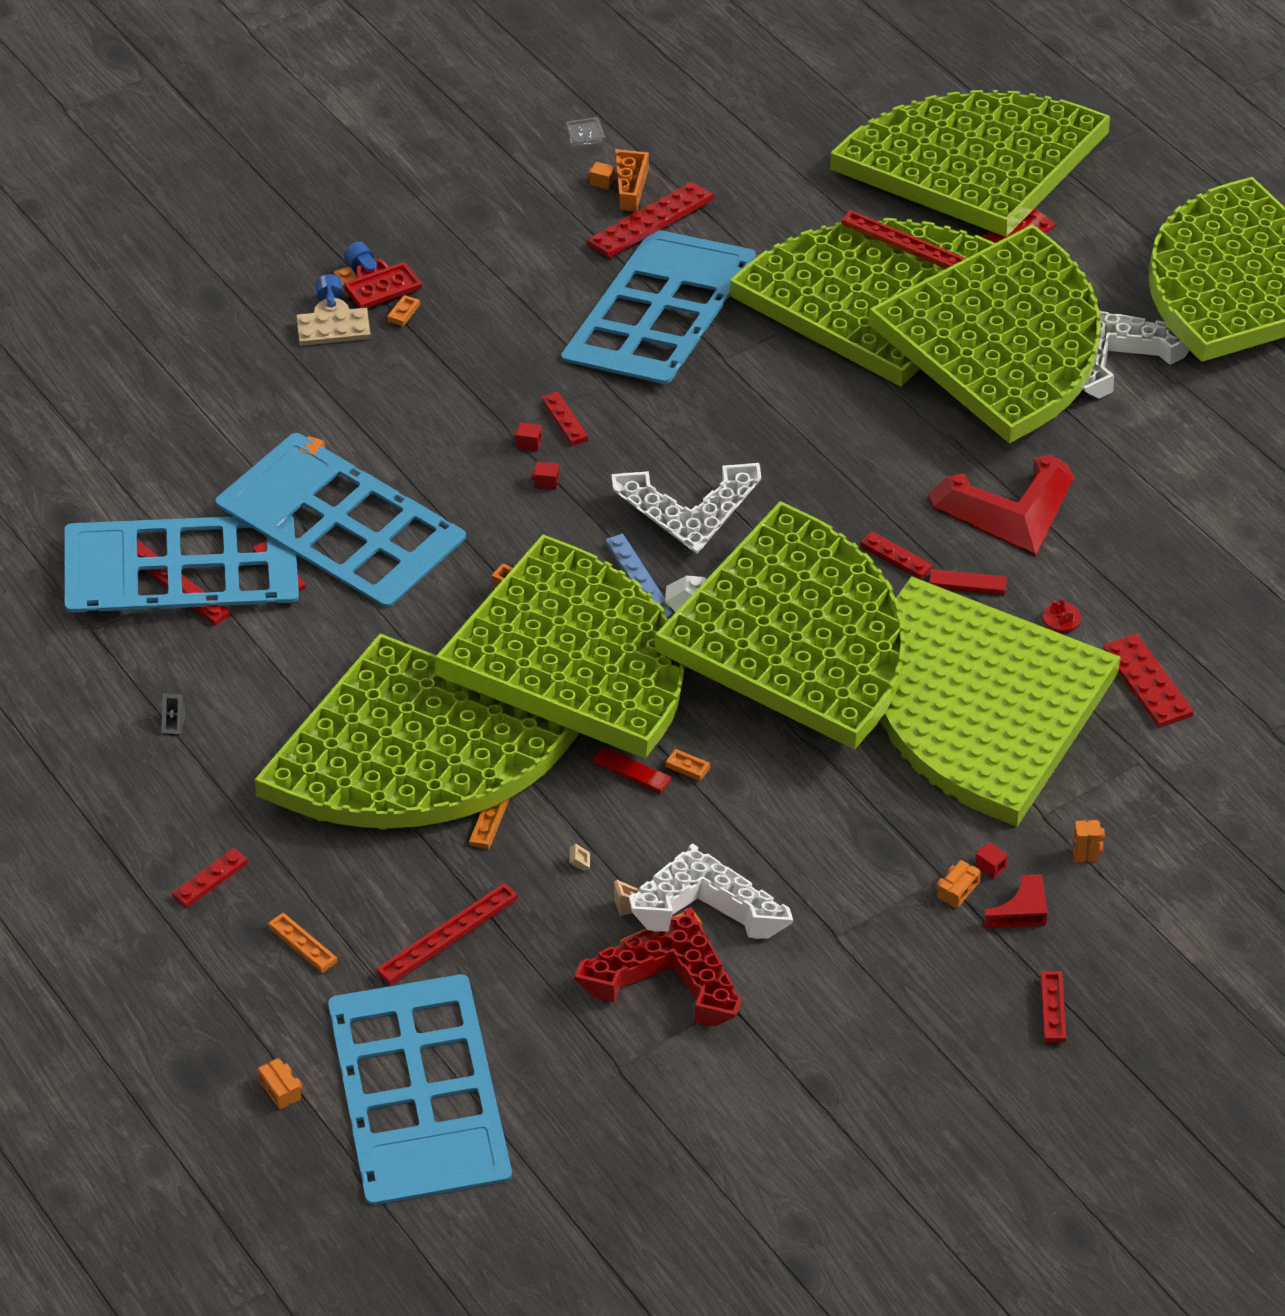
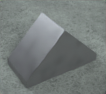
(172, 713)

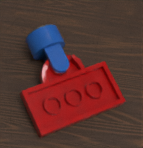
(375, 279)

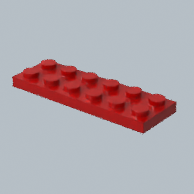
(1149, 681)

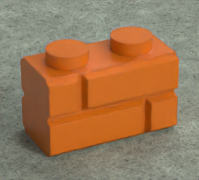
(1087, 841)
(958, 883)
(279, 1083)

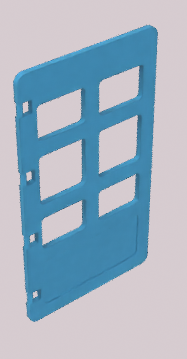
(670, 258)
(292, 478)
(105, 565)
(433, 1154)

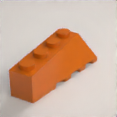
(632, 174)

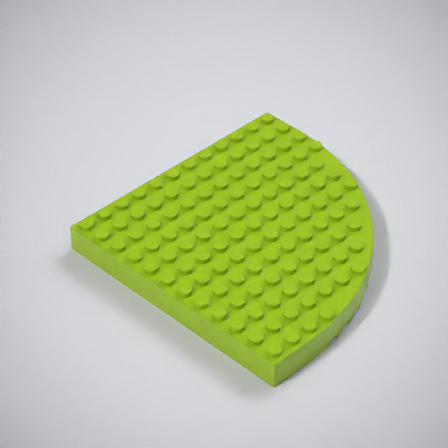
(981, 150)
(1222, 270)
(833, 278)
(1001, 331)
(796, 627)
(571, 648)
(989, 699)
(408, 747)

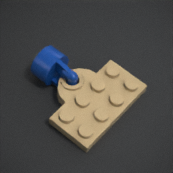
(332, 317)

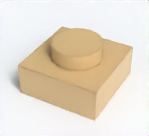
(579, 857)

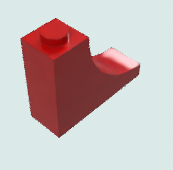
(1023, 910)

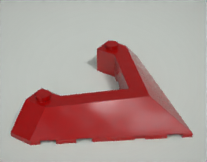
(1019, 523)
(653, 952)

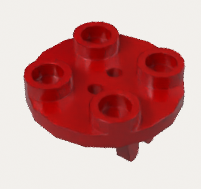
(1061, 616)

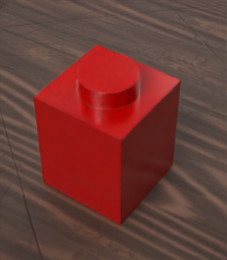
(528, 436)
(546, 475)
(991, 860)

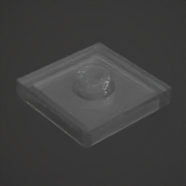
(585, 131)

